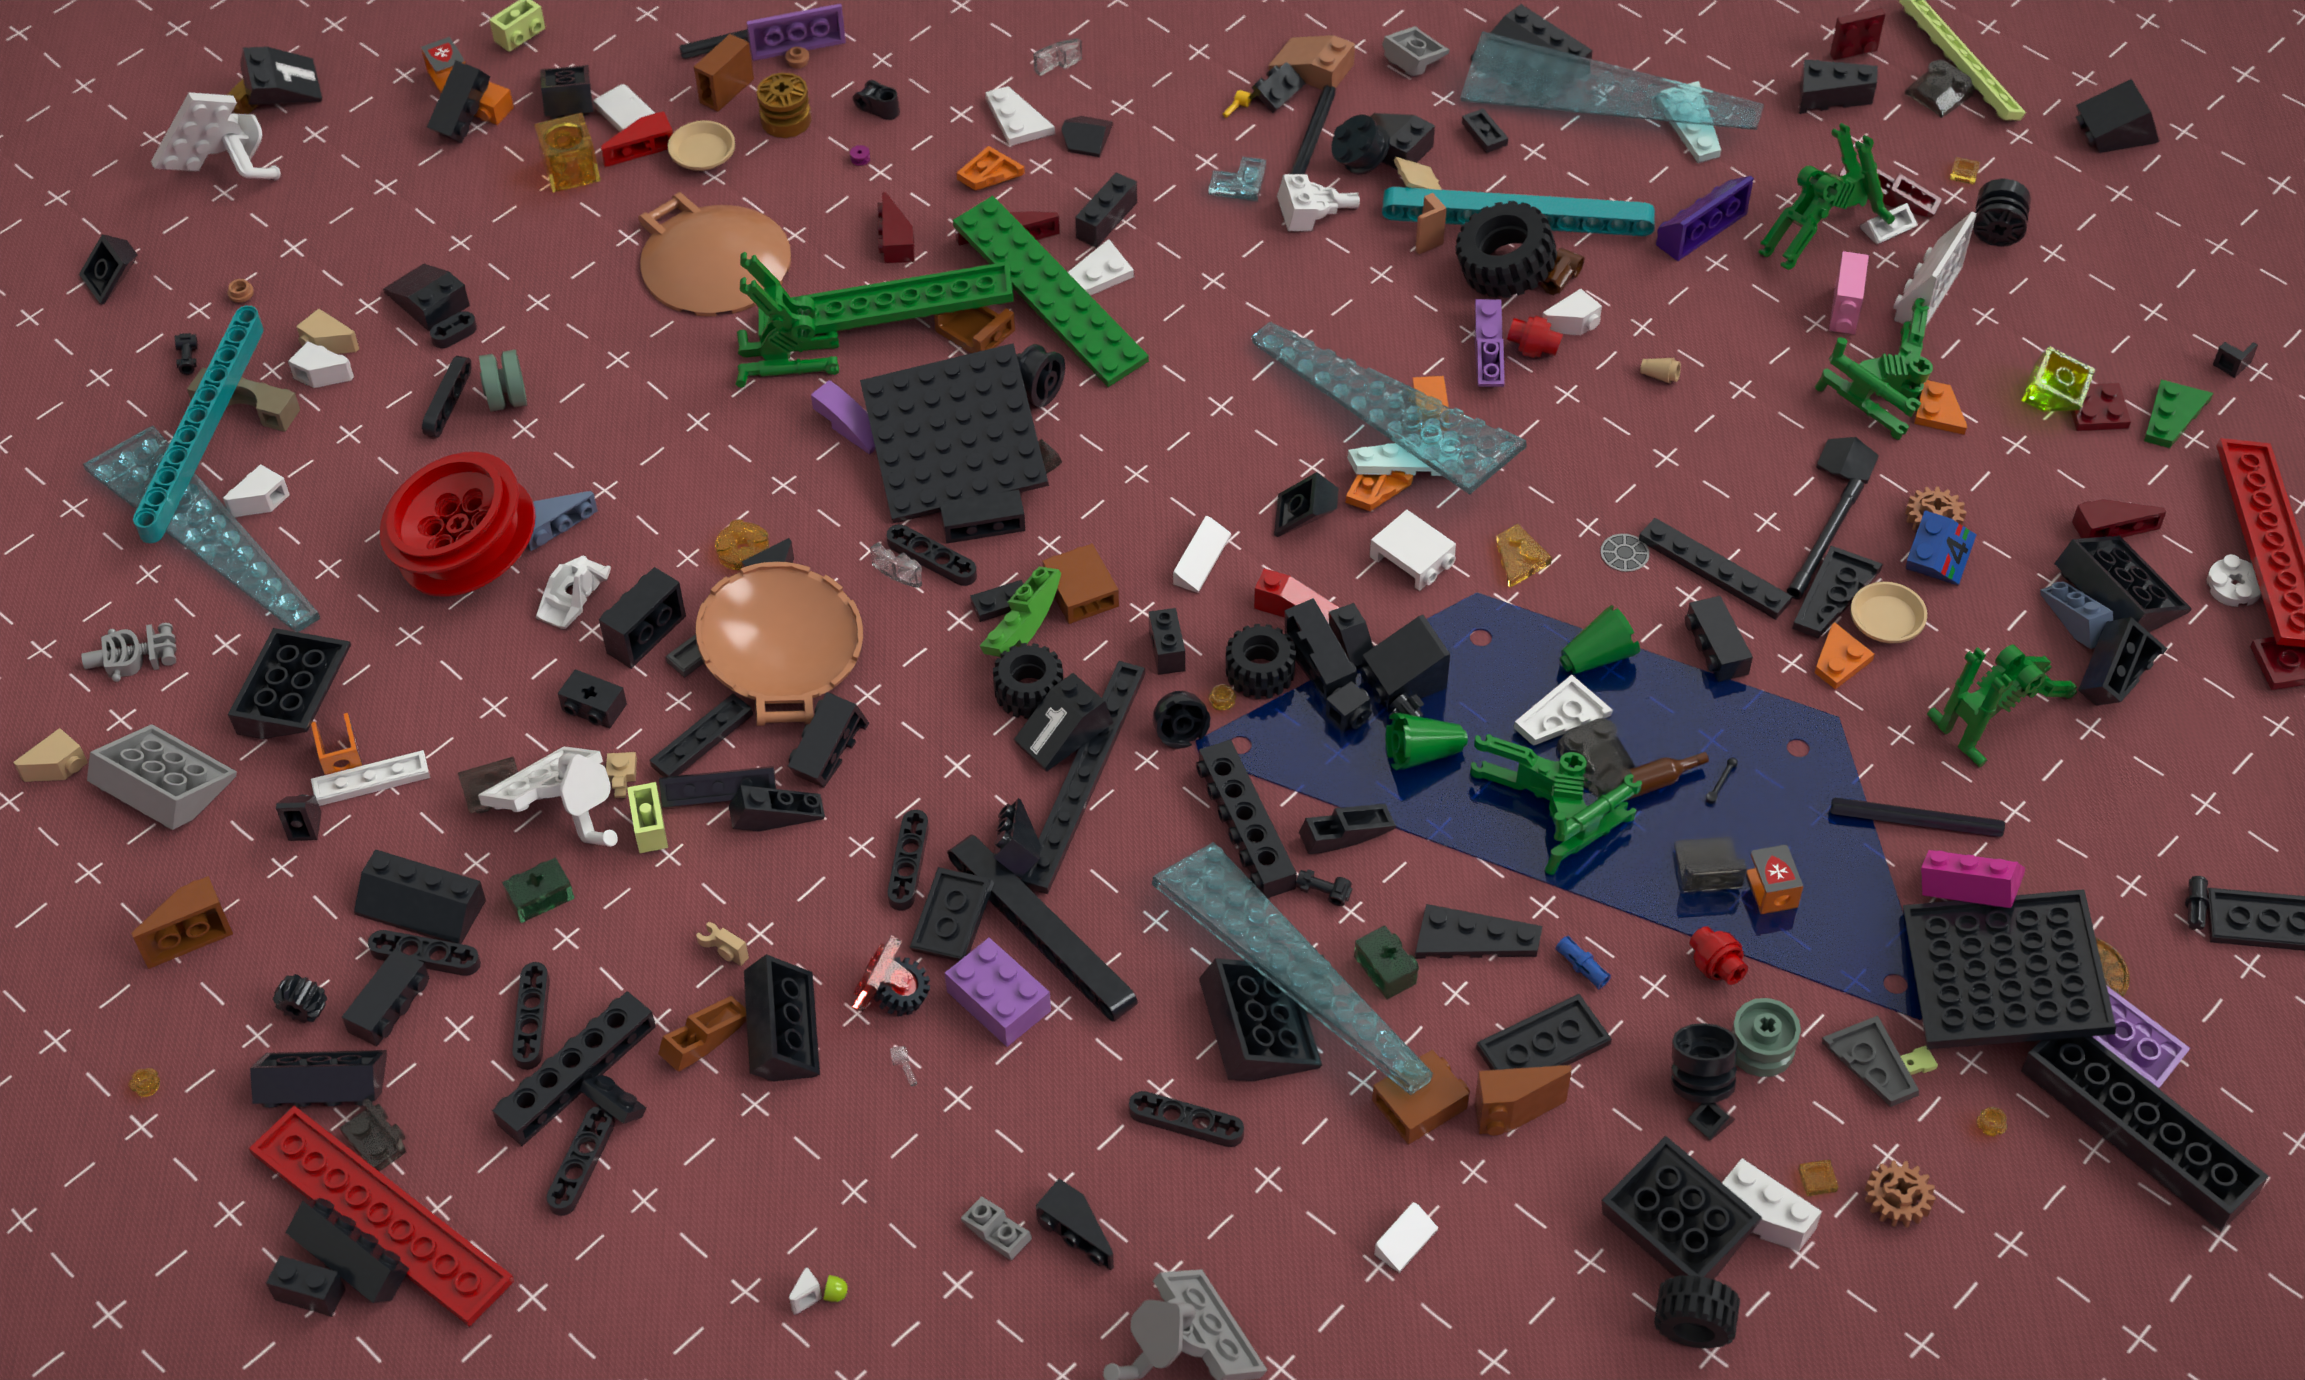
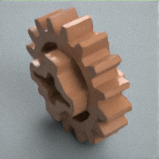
(1934, 502)
(1900, 1193)

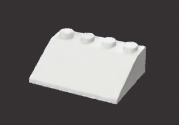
(1937, 272)

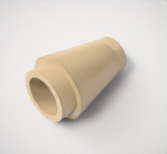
(1662, 369)

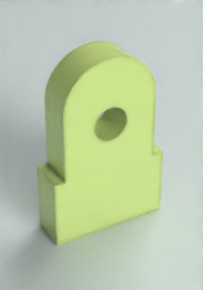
(1921, 1061)

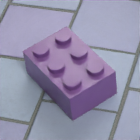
(998, 992)

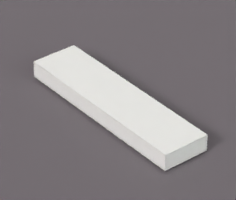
(370, 778)

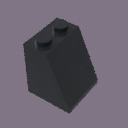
(2117, 119)
(1407, 662)

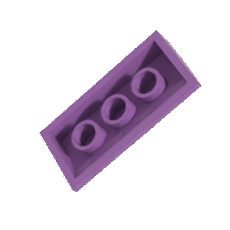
(804, 29)
(2142, 1042)

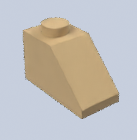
(327, 332)
(51, 759)

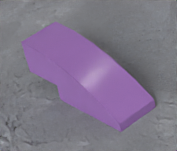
(845, 415)

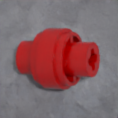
(1534, 336)
(1718, 955)

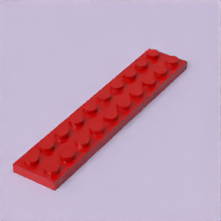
(2269, 534)
(435, 1253)

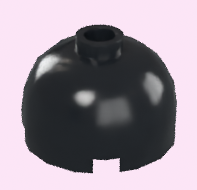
(1180, 719)

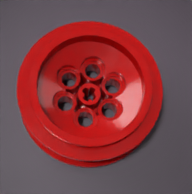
(457, 524)

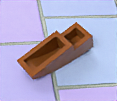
(702, 1033)

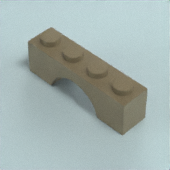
(274, 405)

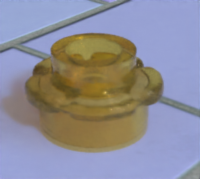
(1222, 692)
(147, 1087)
(1994, 1115)

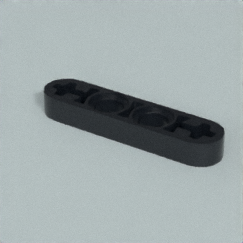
(446, 396)
(934, 551)
(908, 859)
(426, 948)
(531, 1015)
(1188, 1114)
(577, 1159)

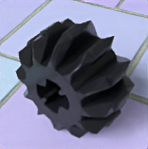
(300, 998)

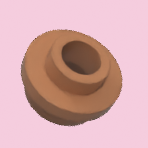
(797, 57)
(240, 290)

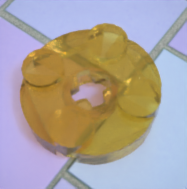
(739, 533)

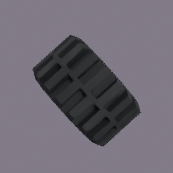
(1266, 644)
(1021, 664)
(1697, 1311)

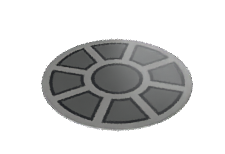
(1624, 552)

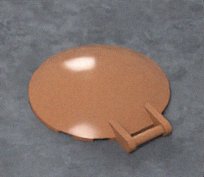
(697, 253)
(779, 636)

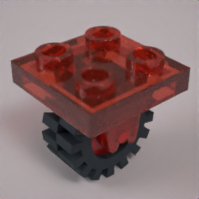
(892, 981)

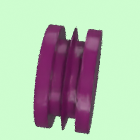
(860, 155)

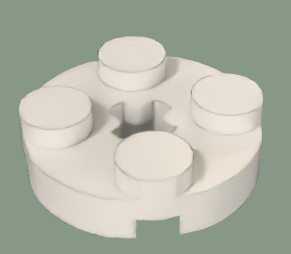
(2231, 569)

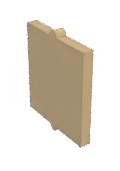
(1416, 174)

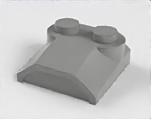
(1412, 50)

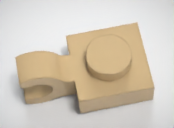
(620, 770)
(729, 945)

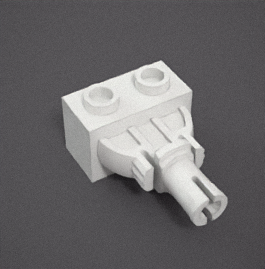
(1306, 201)

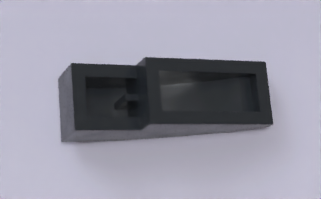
(1345, 828)

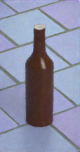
(1664, 772)

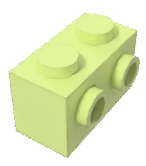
(517, 24)

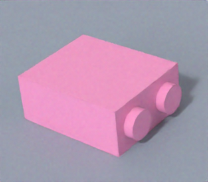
(1848, 292)

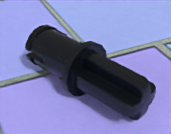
(2197, 902)

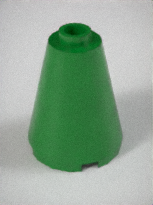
(1600, 643)
(1421, 740)

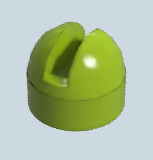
(835, 1289)

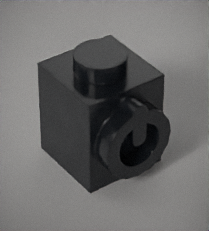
(1348, 707)

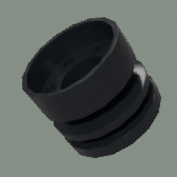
(2002, 212)
(1704, 1063)

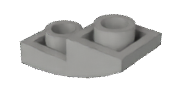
(995, 1228)

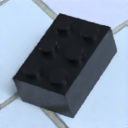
(642, 617)

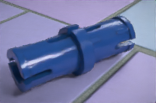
(1583, 962)

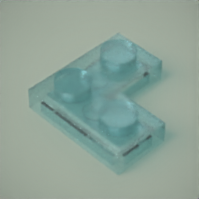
(1240, 185)

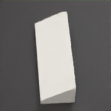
(1201, 555)

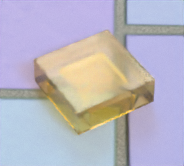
(1965, 170)
(1818, 1177)

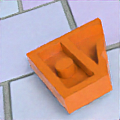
(989, 169)
(1940, 409)
(1373, 490)
(1841, 657)

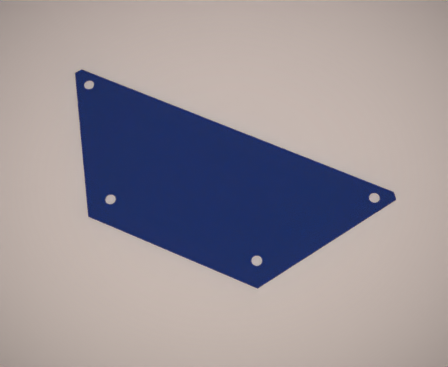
(1849, 913)

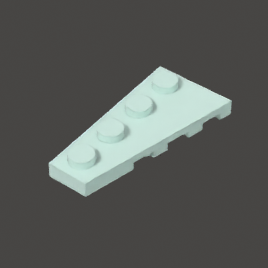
(1698, 138)
(1385, 459)

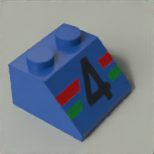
(1940, 548)

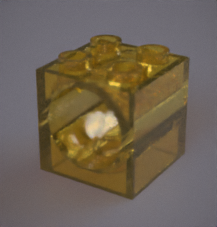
(567, 152)

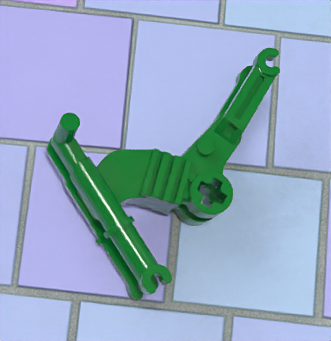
(1826, 191)
(788, 329)
(1885, 375)
(2000, 689)
(1563, 786)

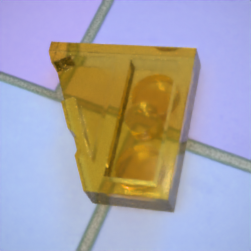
(1520, 554)

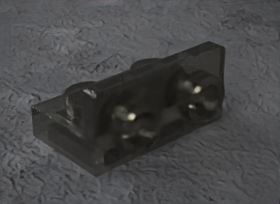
(482, 778)
(374, 1137)

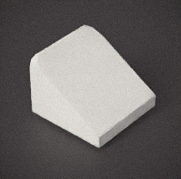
(805, 1292)

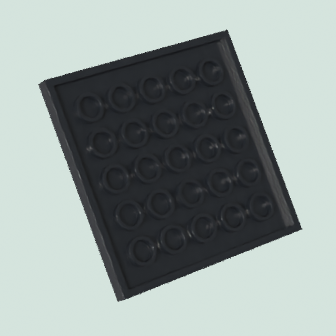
(953, 431)
(2008, 971)

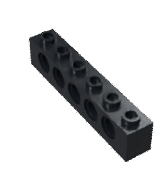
(1224, 760)
(547, 1103)

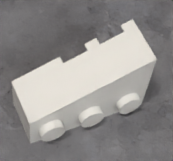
(1785, 1216)

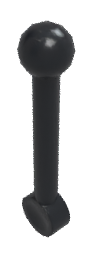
(1711, 797)

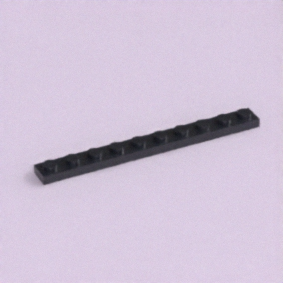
(1082, 780)

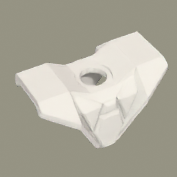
(562, 608)

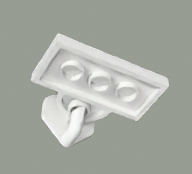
(209, 127)
(565, 773)

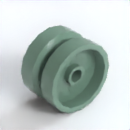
(503, 380)
(1765, 1036)

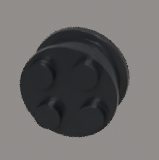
(1360, 144)
(1041, 374)

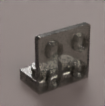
(1709, 864)

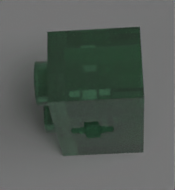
(538, 890)
(1386, 962)

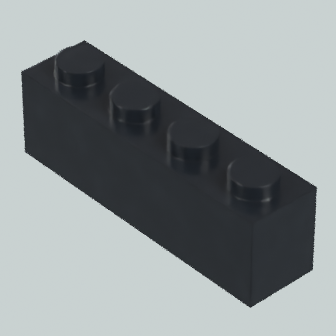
(347, 1250)

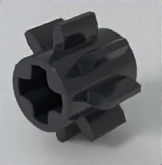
(1407, 705)

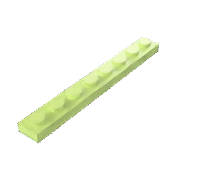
(1964, 59)

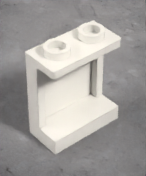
(1414, 548)

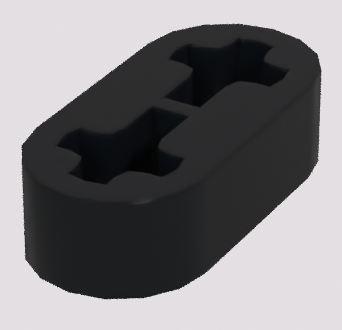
(453, 329)

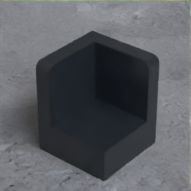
(2234, 360)

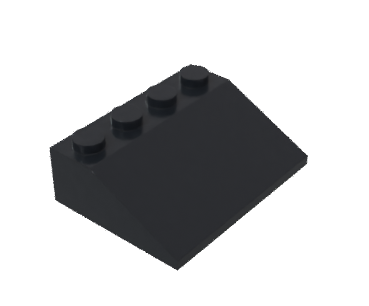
(1531, 28)
(2121, 581)
(287, 684)
(1256, 1023)
(1680, 1212)

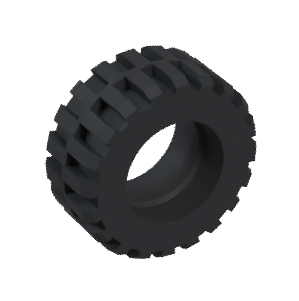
(1513, 271)

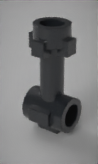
(186, 343)
(1338, 891)

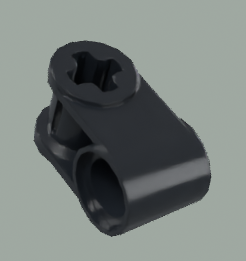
(878, 100)

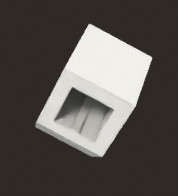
(319, 367)
(257, 493)

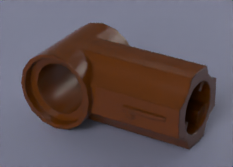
(1566, 266)

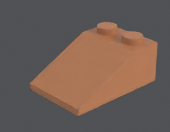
(1318, 59)

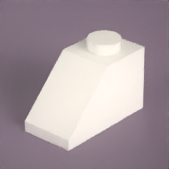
(1574, 314)

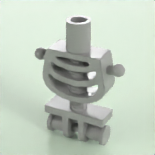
(128, 660)

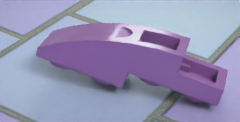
(1489, 343)

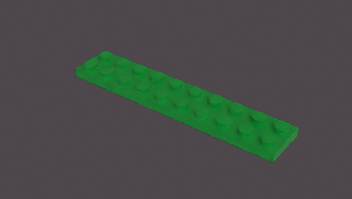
(1052, 292)
(909, 298)

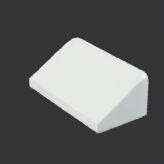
(1880, 231)
(1405, 1237)

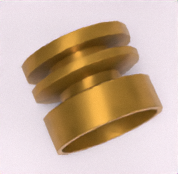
(784, 105)

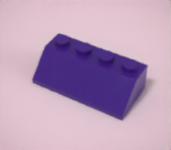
(1705, 218)

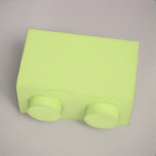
(647, 817)

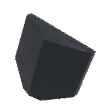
(1086, 135)
(1848, 458)

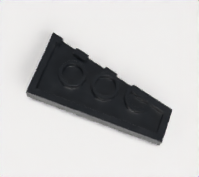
(1834, 589)
(1466, 933)

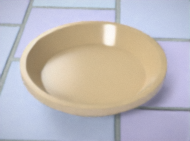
(701, 145)
(1888, 612)

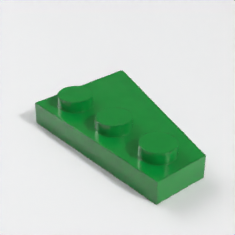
(2173, 411)

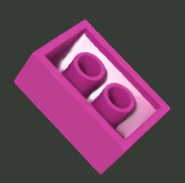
(1971, 878)

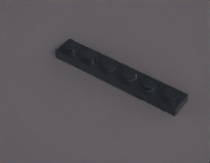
(1715, 568)

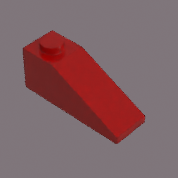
(641, 138)
(1279, 592)

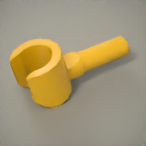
(1241, 98)

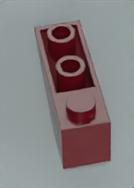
(896, 231)

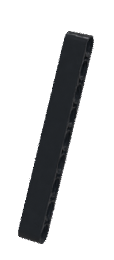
(1046, 930)

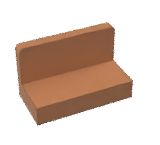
(1430, 224)

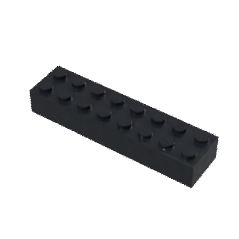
(2147, 1126)

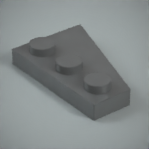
(1874, 1059)

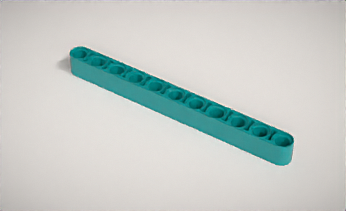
(1561, 212)
(198, 425)

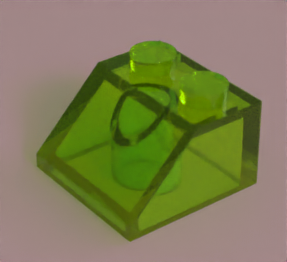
(2058, 382)

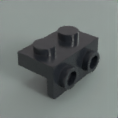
(1279, 86)

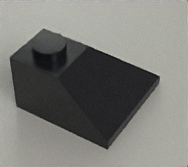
(107, 266)
(1305, 503)

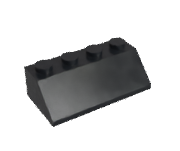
(418, 897)
(781, 1020)
(318, 1077)

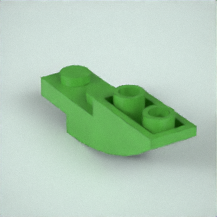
(1028, 611)

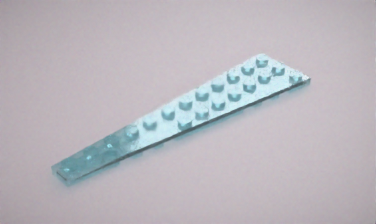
(1548, 79)
(1435, 434)
(204, 528)
(1243, 918)

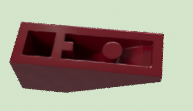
(2116, 518)

